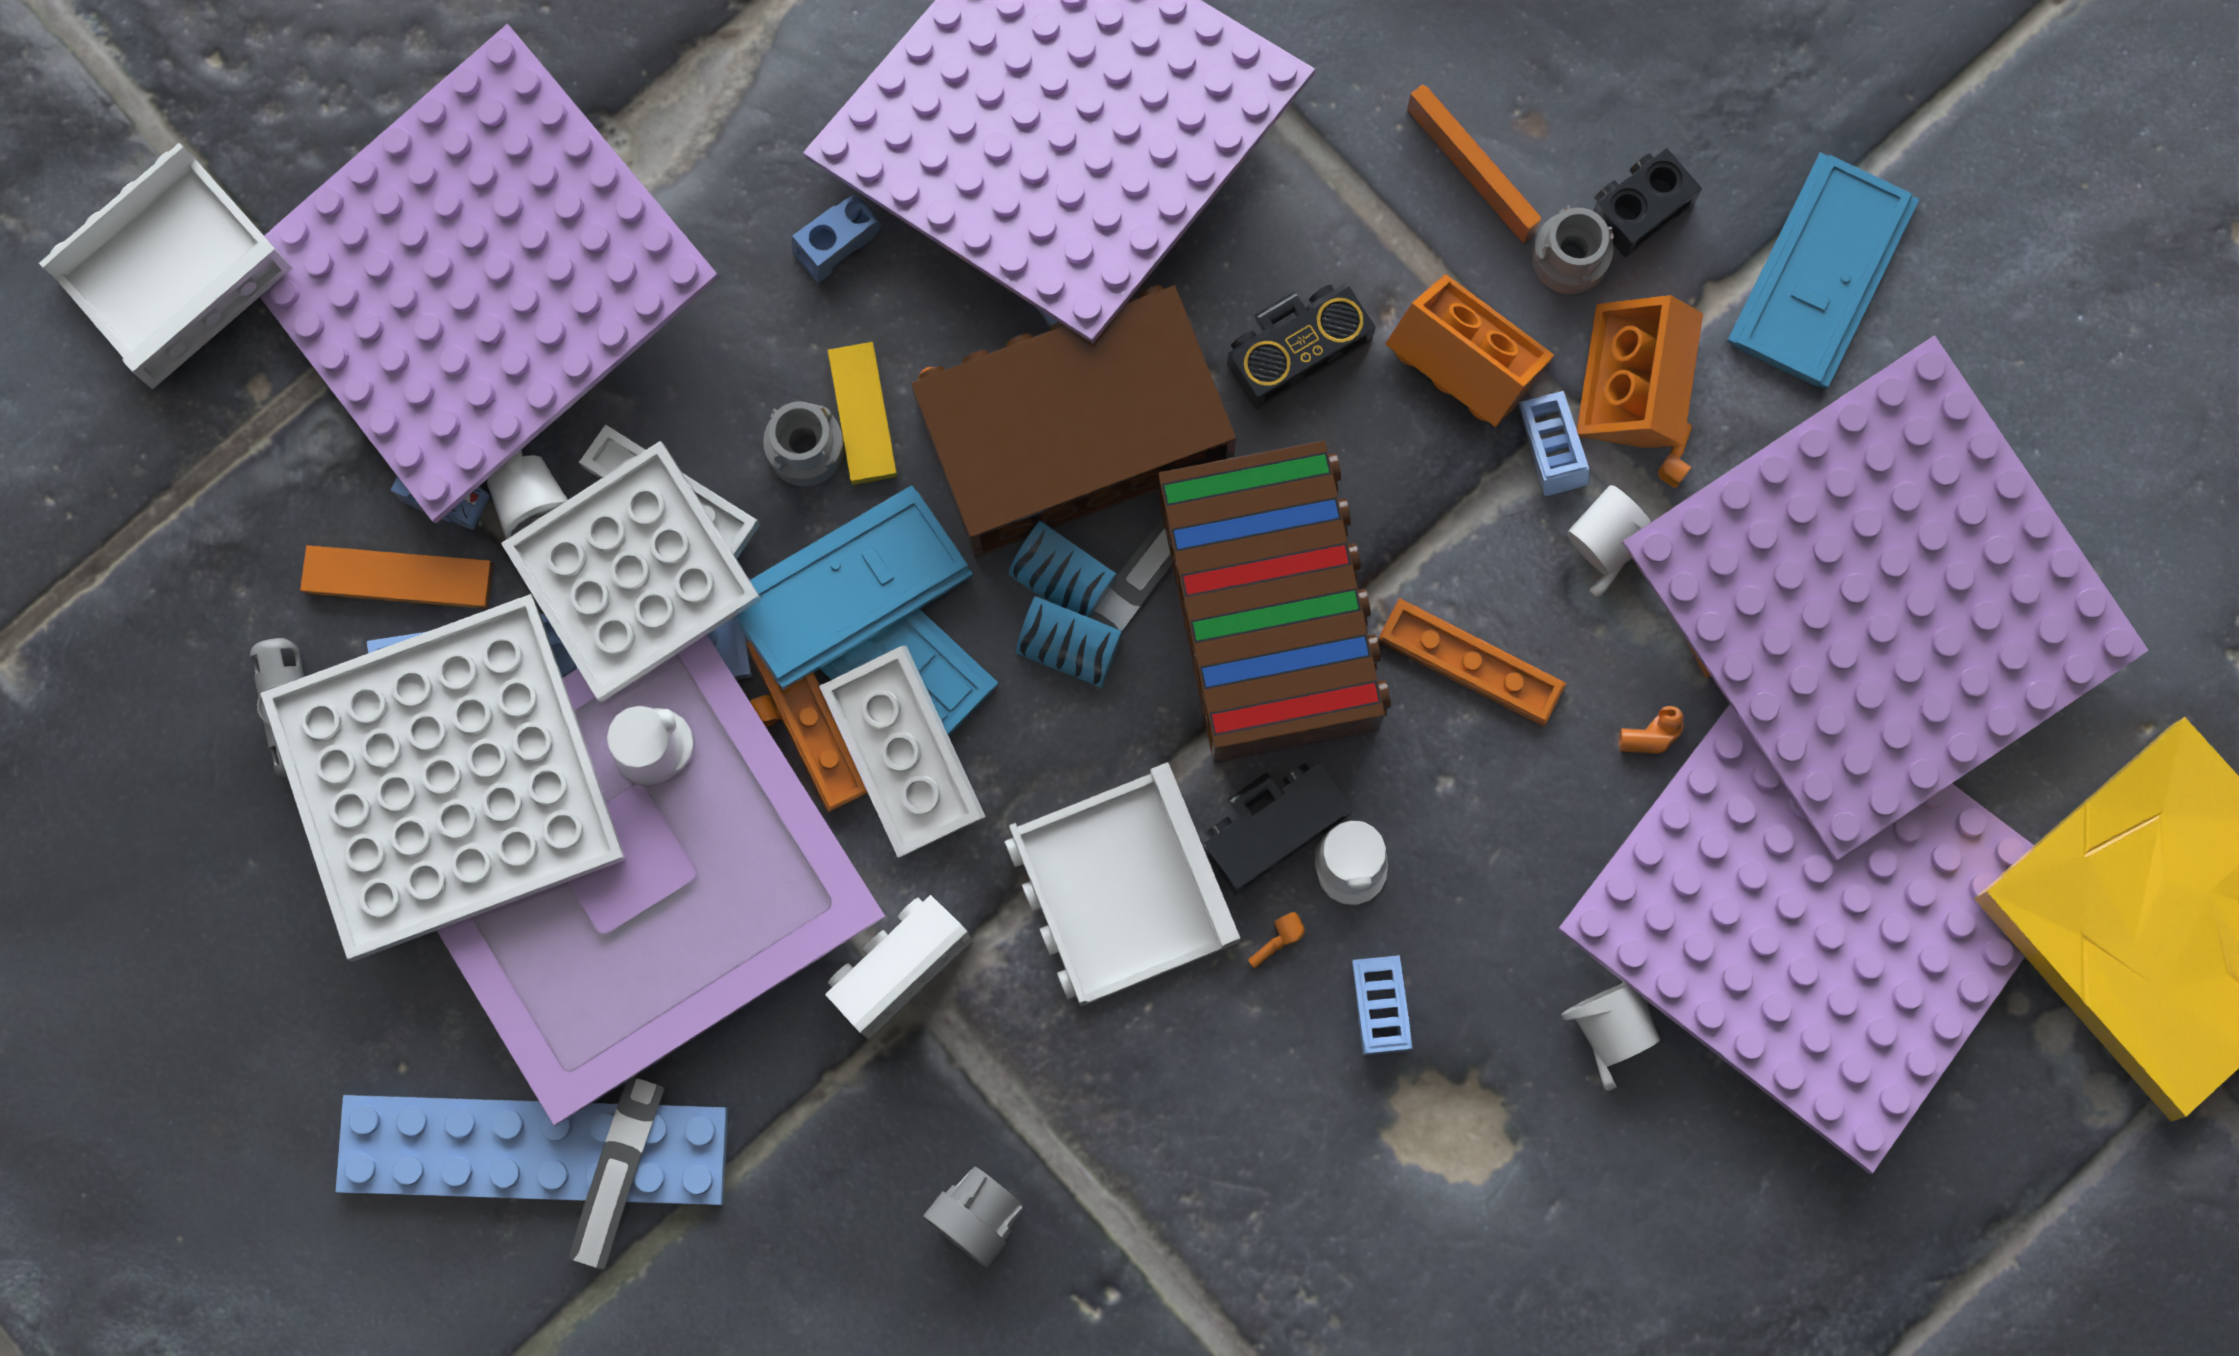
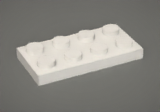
(902, 751)

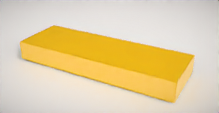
(862, 413)

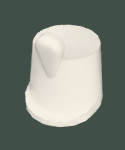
(523, 492)
(1601, 533)
(649, 744)
(1351, 862)
(1615, 1026)

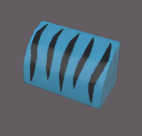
(1061, 571)
(1068, 642)

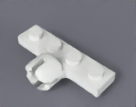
(613, 450)

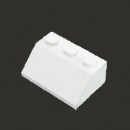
(897, 965)

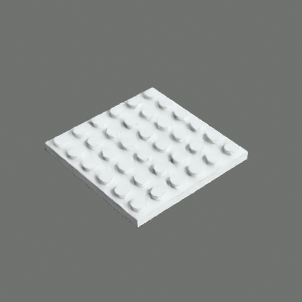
(442, 777)

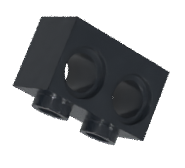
(1651, 207)

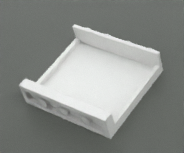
(165, 265)
(1122, 887)

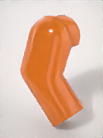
(1657, 736)

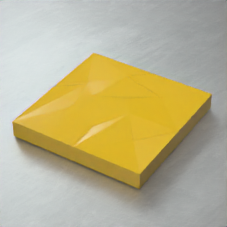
(2140, 916)

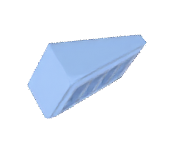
(1560, 471)
(1390, 1044)

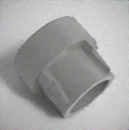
(1578, 228)
(799, 420)
(975, 1216)

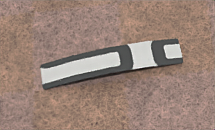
(1136, 580)
(615, 1172)

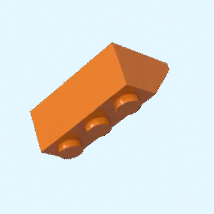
(1468, 350)
(1640, 372)

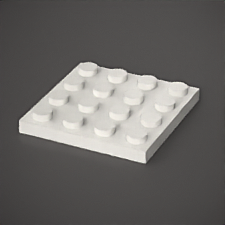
(630, 571)

